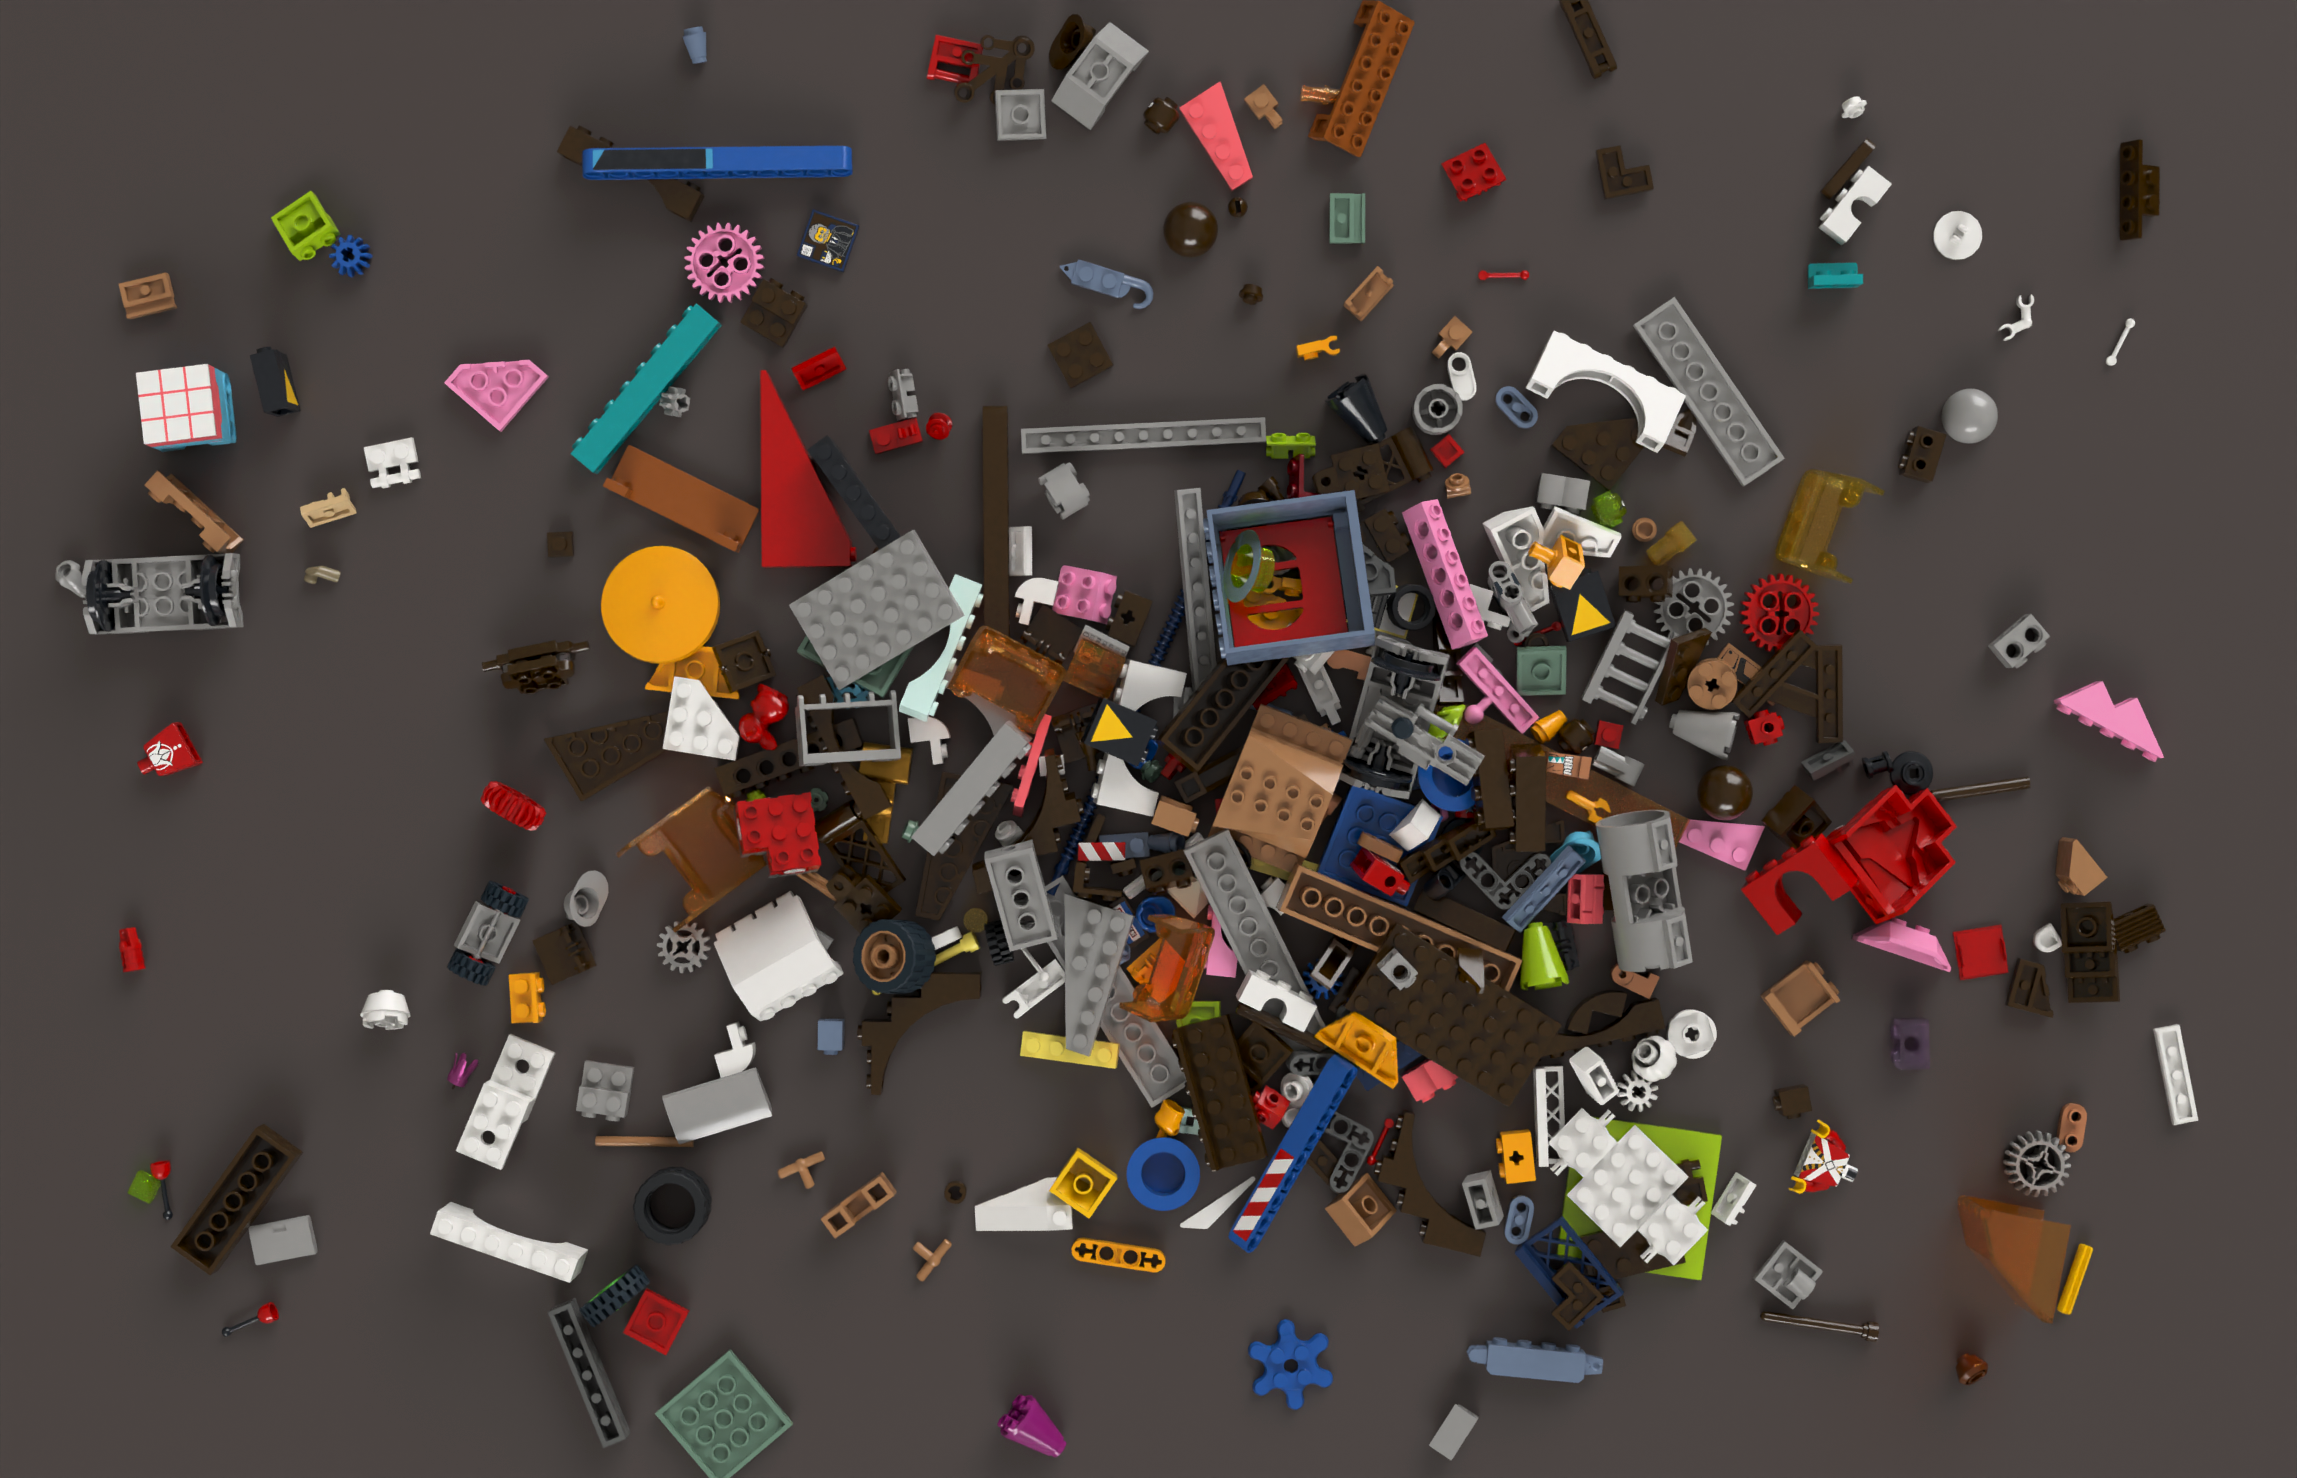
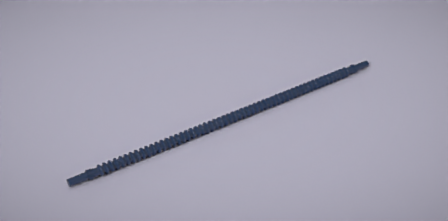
(1063, 865)

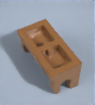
(1368, 294)

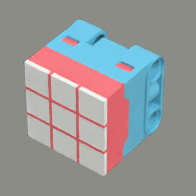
(186, 407)

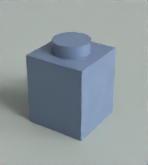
(831, 1035)

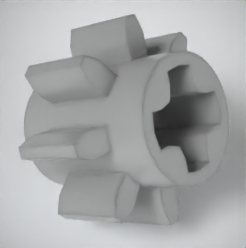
(674, 401)

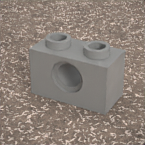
(1483, 1200)

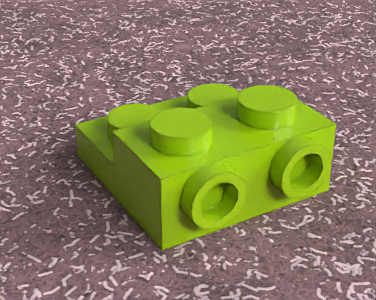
(305, 226)

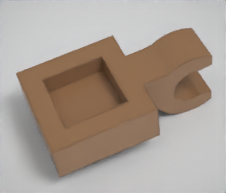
(1263, 104)
(1452, 336)

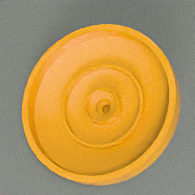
(660, 604)

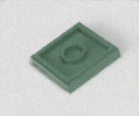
(1541, 670)

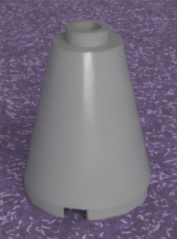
(1706, 730)

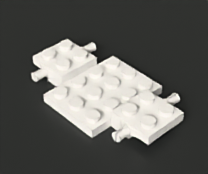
(1628, 1186)

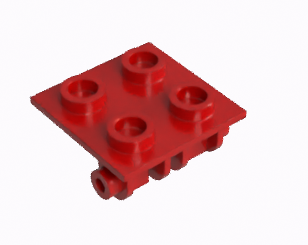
(1473, 172)

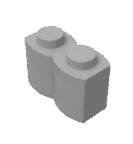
(1562, 492)

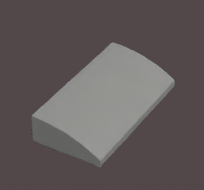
(717, 1105)

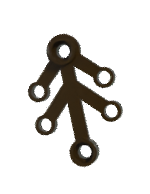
(996, 65)

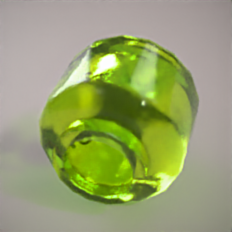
(1608, 509)

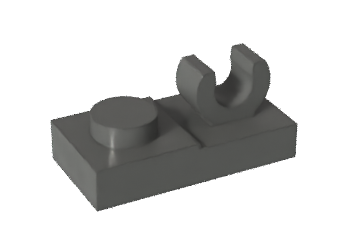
(1829, 760)

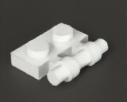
(391, 455)

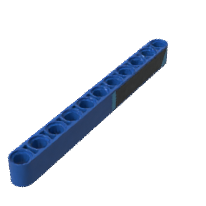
(716, 162)

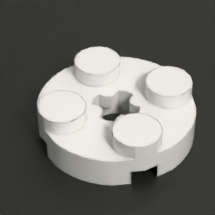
(1703, 1040)

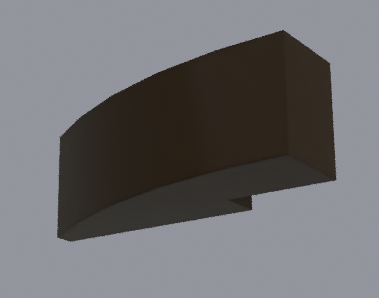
(1333, 961)

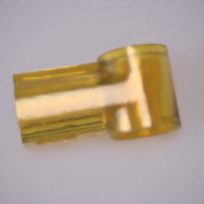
(1674, 541)

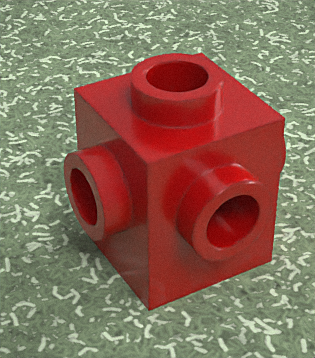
(1756, 725)
(1270, 1106)

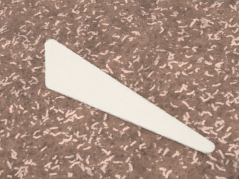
(1212, 1212)

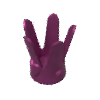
(456, 1073)

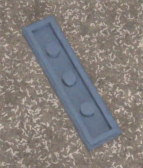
(1544, 889)

